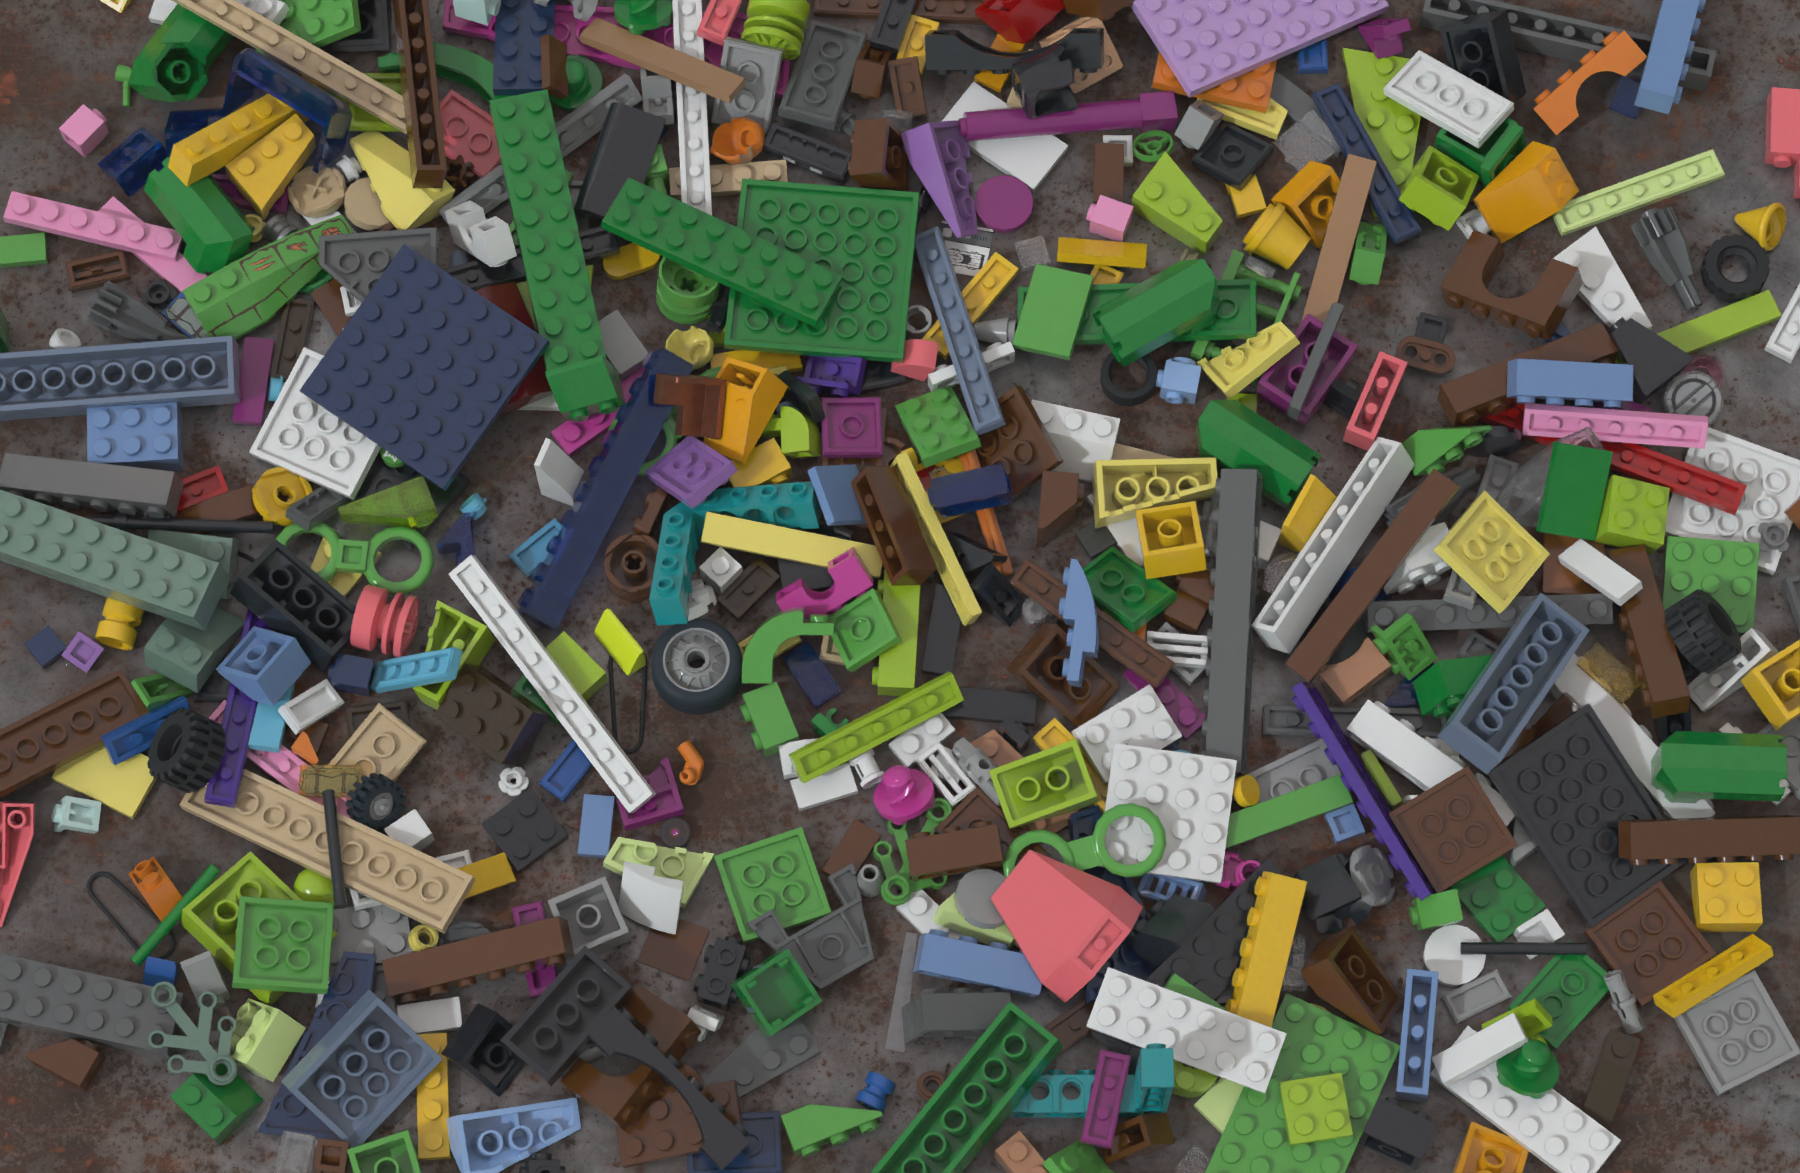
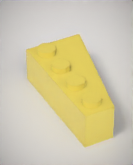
(1148, 483)

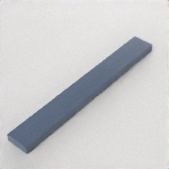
(958, 331)

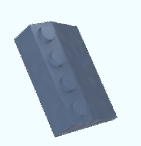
(361, 1070)

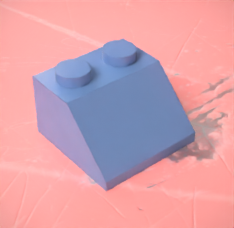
(264, 665)

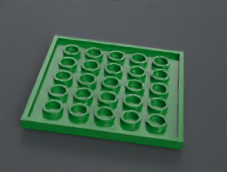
(849, 231)

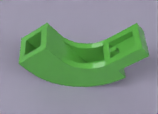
(761, 649)

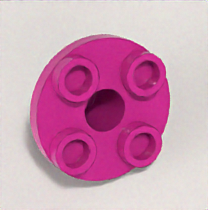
(903, 794)

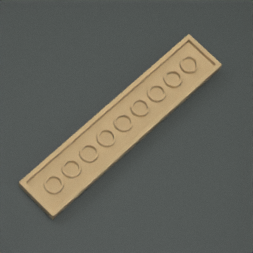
(370, 860)

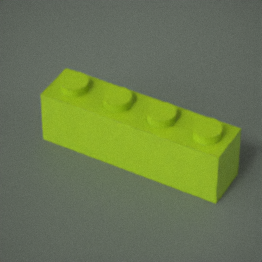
(898, 664)

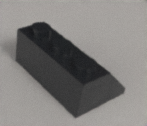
(1485, 52)

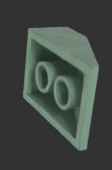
(214, 548)
(191, 653)

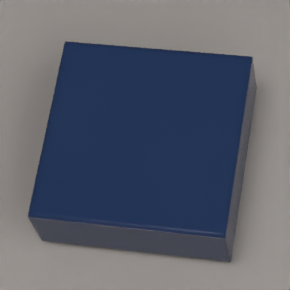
(45, 647)

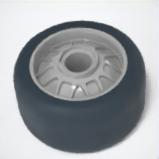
(703, 688)

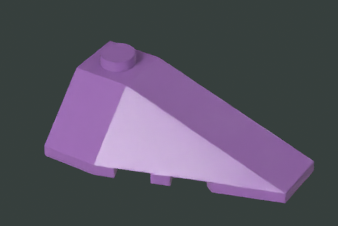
(940, 162)

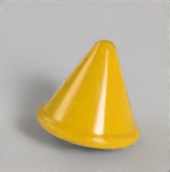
(1764, 224)

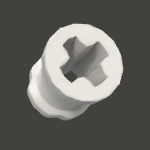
(867, 769)

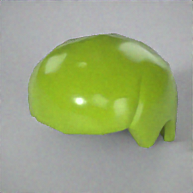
(313, 887)

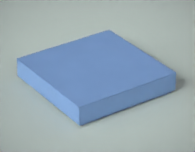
(836, 494)

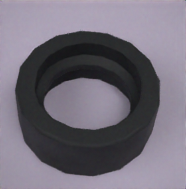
(1128, 398)

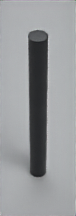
(334, 849)
(1522, 948)

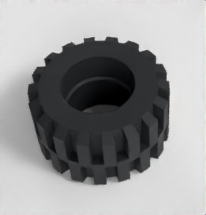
(1703, 631)
(186, 750)

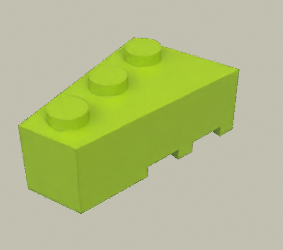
(1177, 206)
(459, 631)

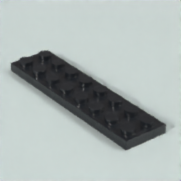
(1208, 955)

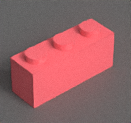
(1375, 401)

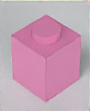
(84, 130)
(1110, 218)

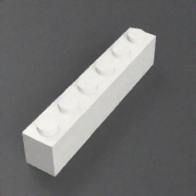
(1412, 755)

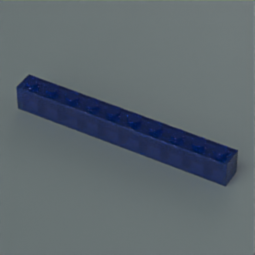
(600, 495)

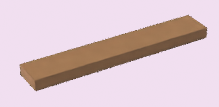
(663, 60)
(1340, 236)

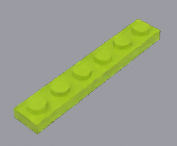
(876, 727)

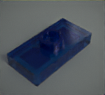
(812, 675)

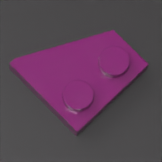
(661, 806)

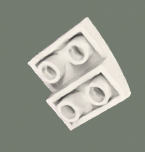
(650, 898)

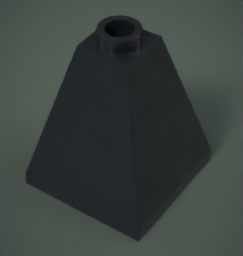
(1652, 357)

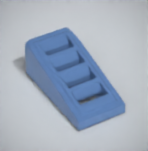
(1197, 888)

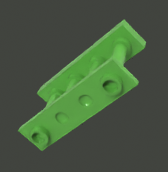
(1236, 270)

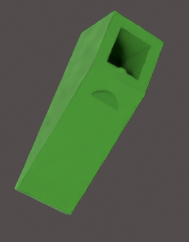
(1441, 445)
(820, 1124)

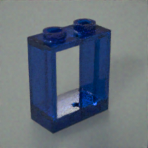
(970, 491)

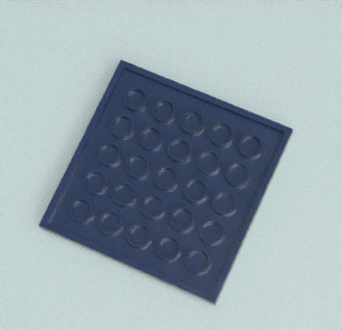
(424, 367)

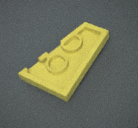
(1264, 124)
(1245, 363)

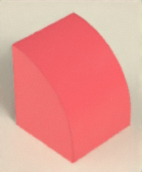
(918, 359)

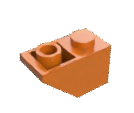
(155, 887)

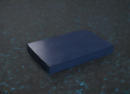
(759, 1156)

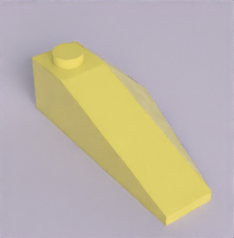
(392, 181)

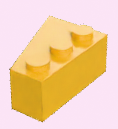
(271, 163)

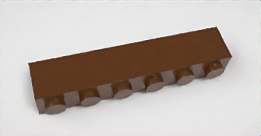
(1486, 389)
(1649, 639)
(1709, 838)
(478, 959)

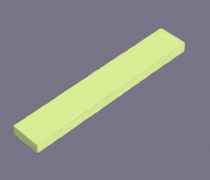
(1638, 192)

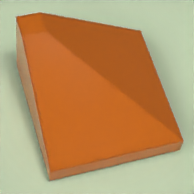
(304, 750)

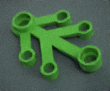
(901, 879)

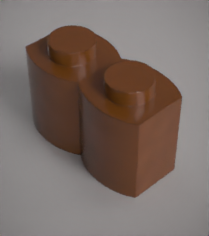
(1192, 601)

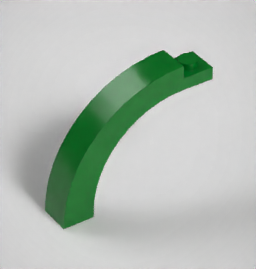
(454, 65)

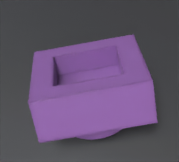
(83, 651)

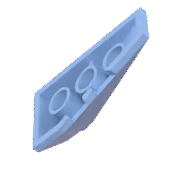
(504, 1136)

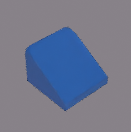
(160, 970)

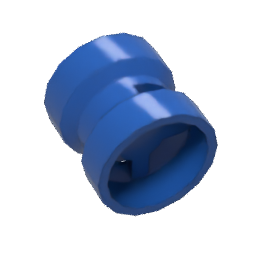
(874, 1095)

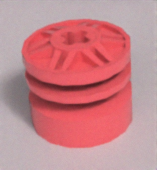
(392, 622)

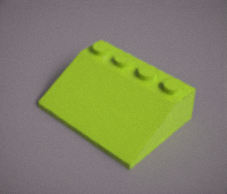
(214, 913)

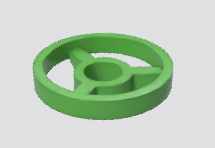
(1152, 155)

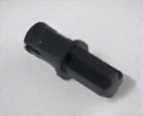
(719, 311)

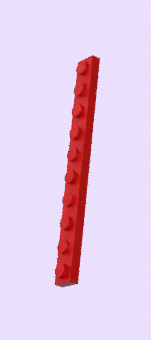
(1649, 467)

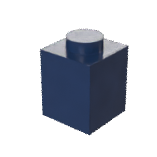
(352, 674)

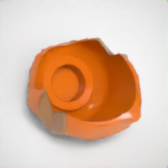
(738, 140)

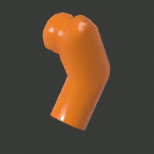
(693, 766)

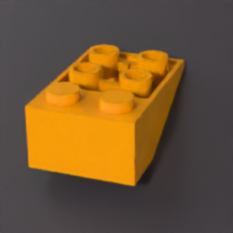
(748, 406)

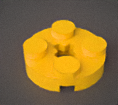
(267, 489)

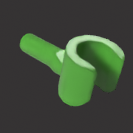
(123, 75)

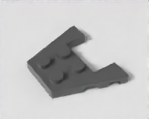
(831, 944)

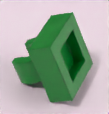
(824, 725)

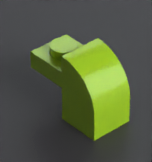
(797, 431)

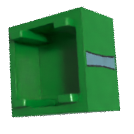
(776, 992)

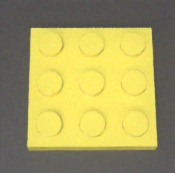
(1491, 552)

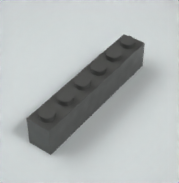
(92, 485)

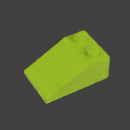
(1044, 785)

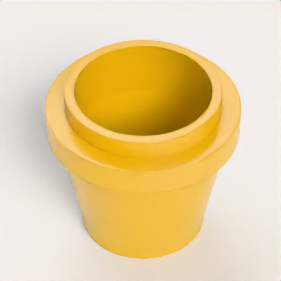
(1276, 237)

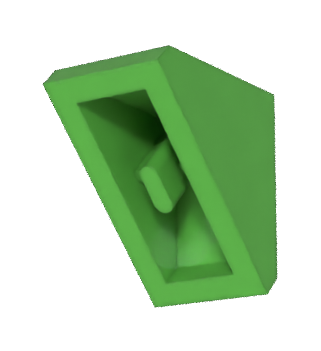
(158, 690)

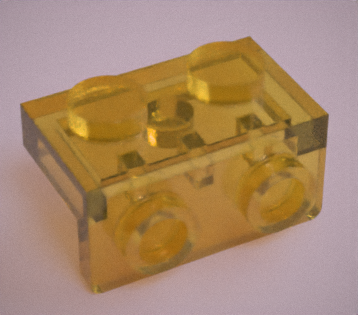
(1609, 673)

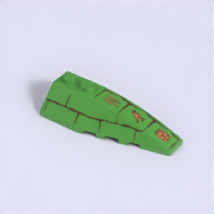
(261, 282)

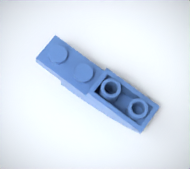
(1081, 611)

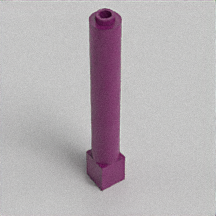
(1147, 113)

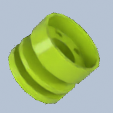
(777, 24)

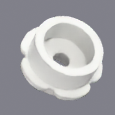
(349, 168)
(521, 781)

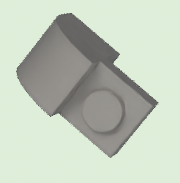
(657, 95)

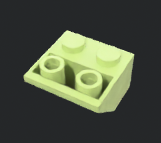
(263, 1039)

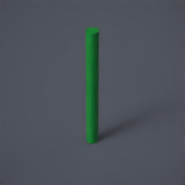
(174, 915)

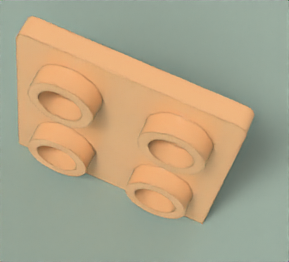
(1111, 58)

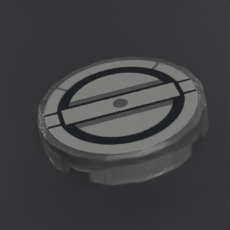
(1694, 395)

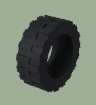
(1735, 246)

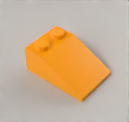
(1526, 191)
(1489, 1152)

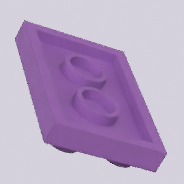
(691, 471)

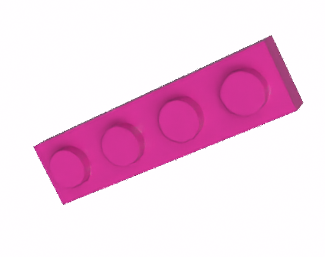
(577, 435)

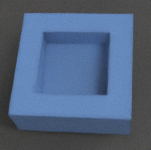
(1344, 824)

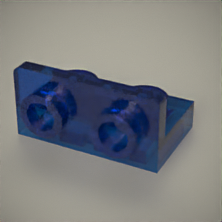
(134, 160)

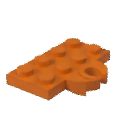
(1246, 91)

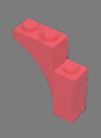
(1783, 131)

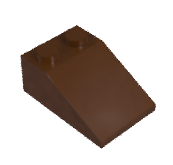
(1040, 671)
(1352, 980)

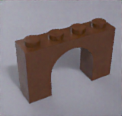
(1534, 313)
(624, 1096)

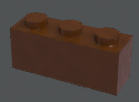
(954, 851)

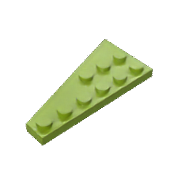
(1387, 122)

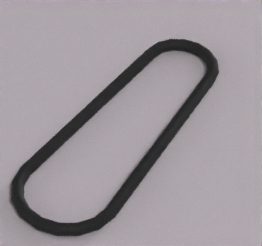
(613, 709)
(135, 899)

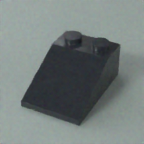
(375, 29)

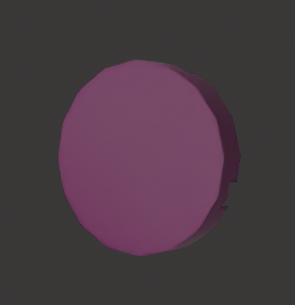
(1004, 204)

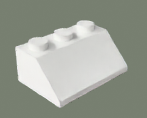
(1078, 436)

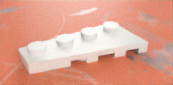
(1603, 282)

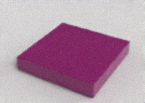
(852, 427)

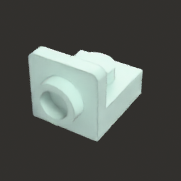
(76, 815)

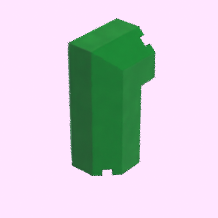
(178, 57)
(204, 218)
(1159, 310)
(1249, 441)
(1720, 766)

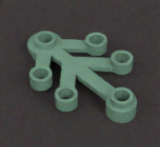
(195, 1038)

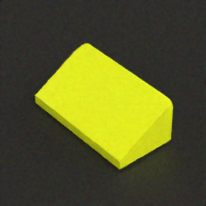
(619, 643)

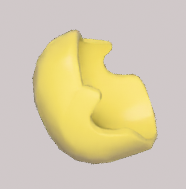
(691, 345)

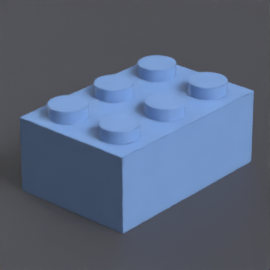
(136, 436)

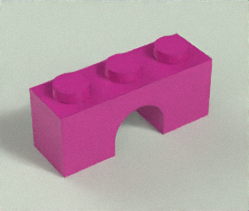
(850, 580)

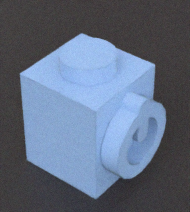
(1179, 380)

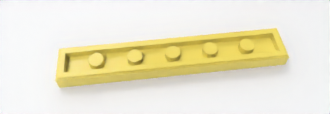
(783, 542)
(937, 542)

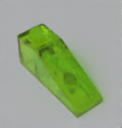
(397, 506)

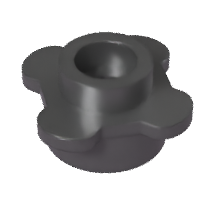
(1779, 530)

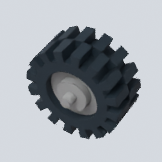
(376, 801)

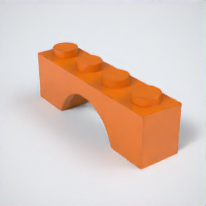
(1618, 56)

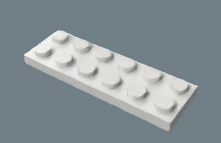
(1195, 1030)
(1545, 1126)

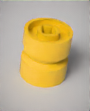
(119, 624)

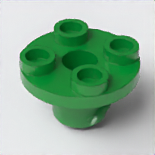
(643, 14)
(583, 83)
(1529, 1069)

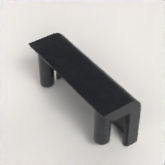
(621, 152)

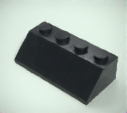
(297, 603)

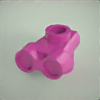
(1235, 869)

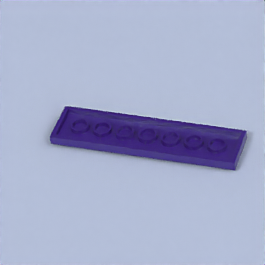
(1357, 778)

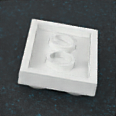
(1134, 721)

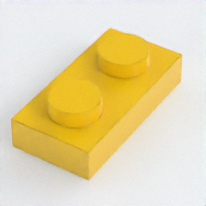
(914, 39)

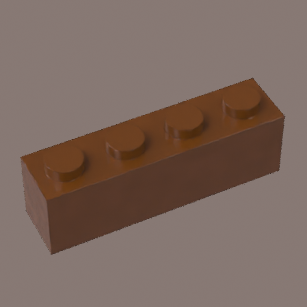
(893, 525)

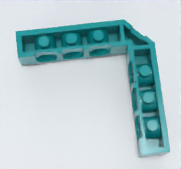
(682, 527)
(1143, 1092)

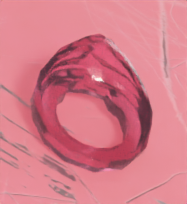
(1707, 362)

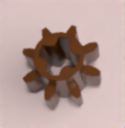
(466, 176)

